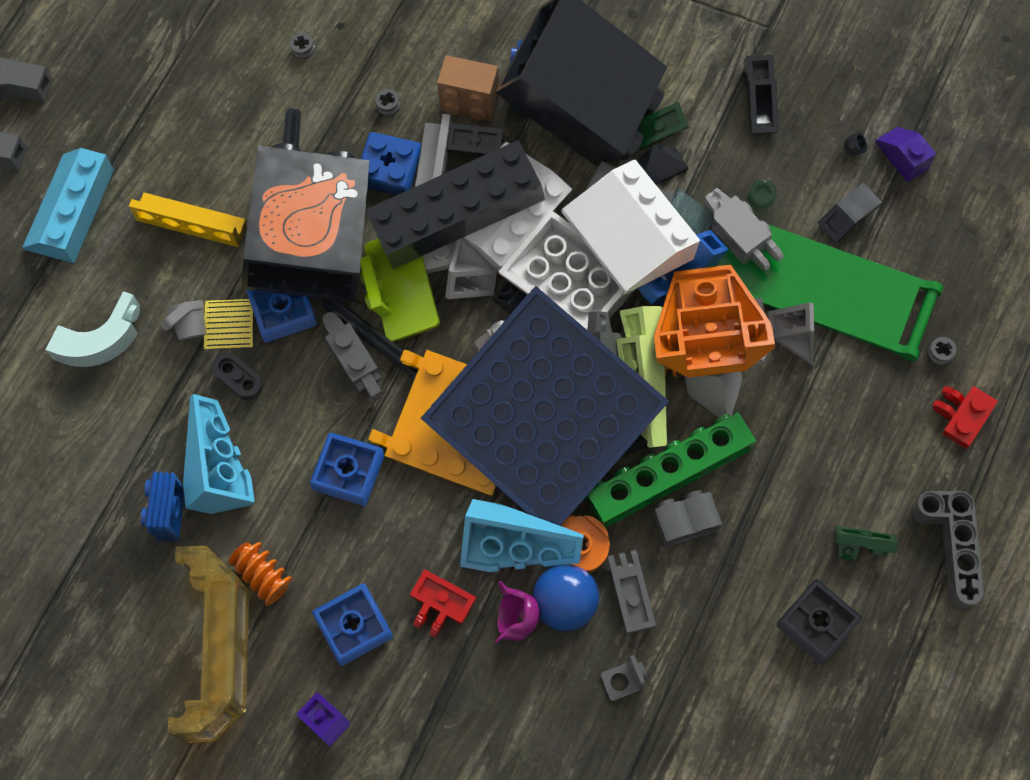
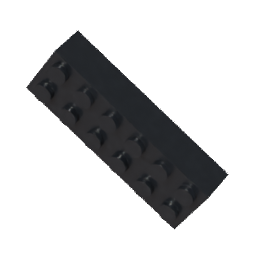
(456, 204)

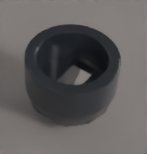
(855, 144)

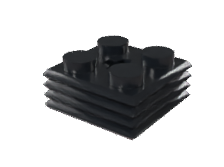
(816, 602)

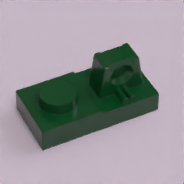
(662, 125)
(851, 539)

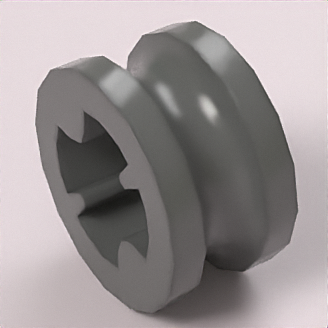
(295, 44)
(391, 108)
(942, 359)

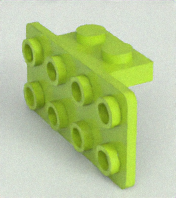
(398, 294)

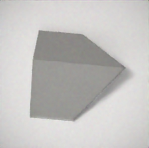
(469, 273)
(795, 329)
(715, 392)

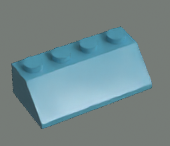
(69, 205)

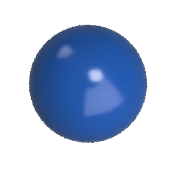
(566, 597)

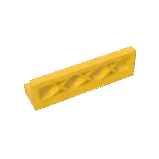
(189, 219)

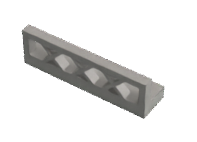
(433, 151)

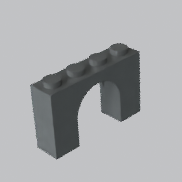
(25, 82)

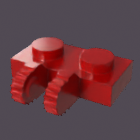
(968, 418)
(443, 598)

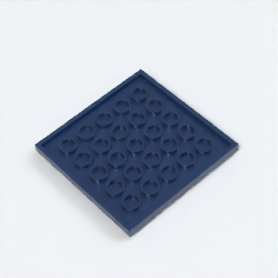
(544, 409)

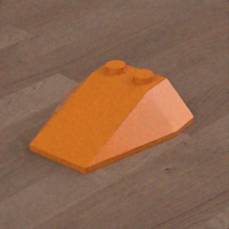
(711, 324)

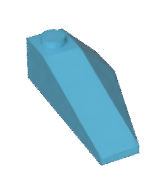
(212, 466)
(510, 538)

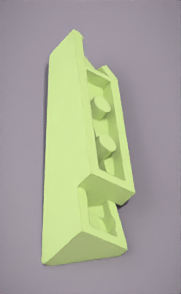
(640, 354)

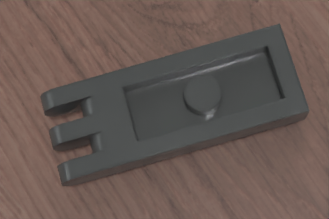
(631, 593)

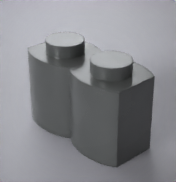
(687, 518)

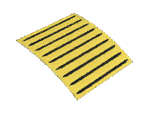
(228, 324)

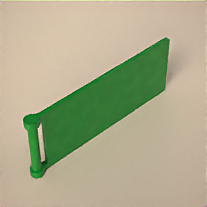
(846, 291)

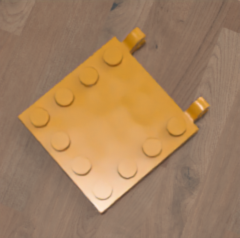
(415, 441)

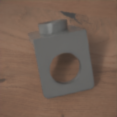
(635, 674)

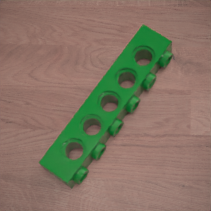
(730, 428)

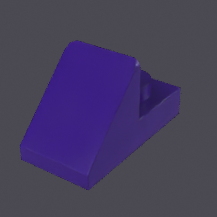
(323, 719)

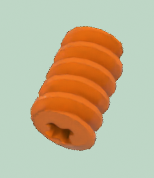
(259, 572)

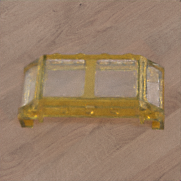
(223, 648)

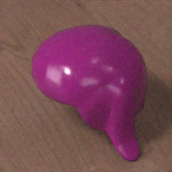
(511, 606)

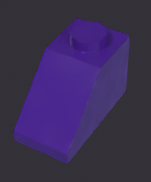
(907, 152)

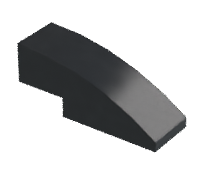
(761, 94)

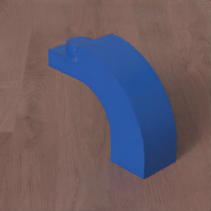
(707, 255)

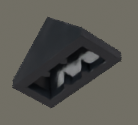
(662, 163)

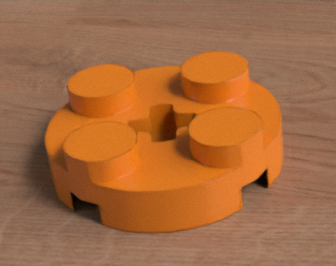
(596, 544)

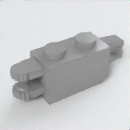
(741, 229)

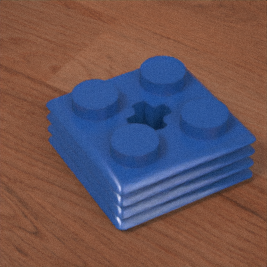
(398, 175)
(279, 323)
(338, 454)
(164, 506)
(334, 618)

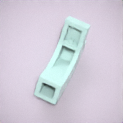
(99, 345)

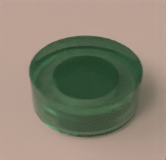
(762, 194)

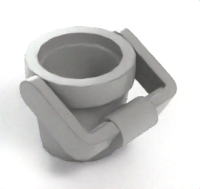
(186, 320)

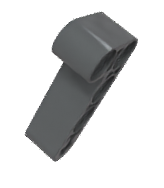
(953, 548)

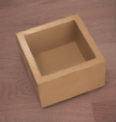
(468, 88)

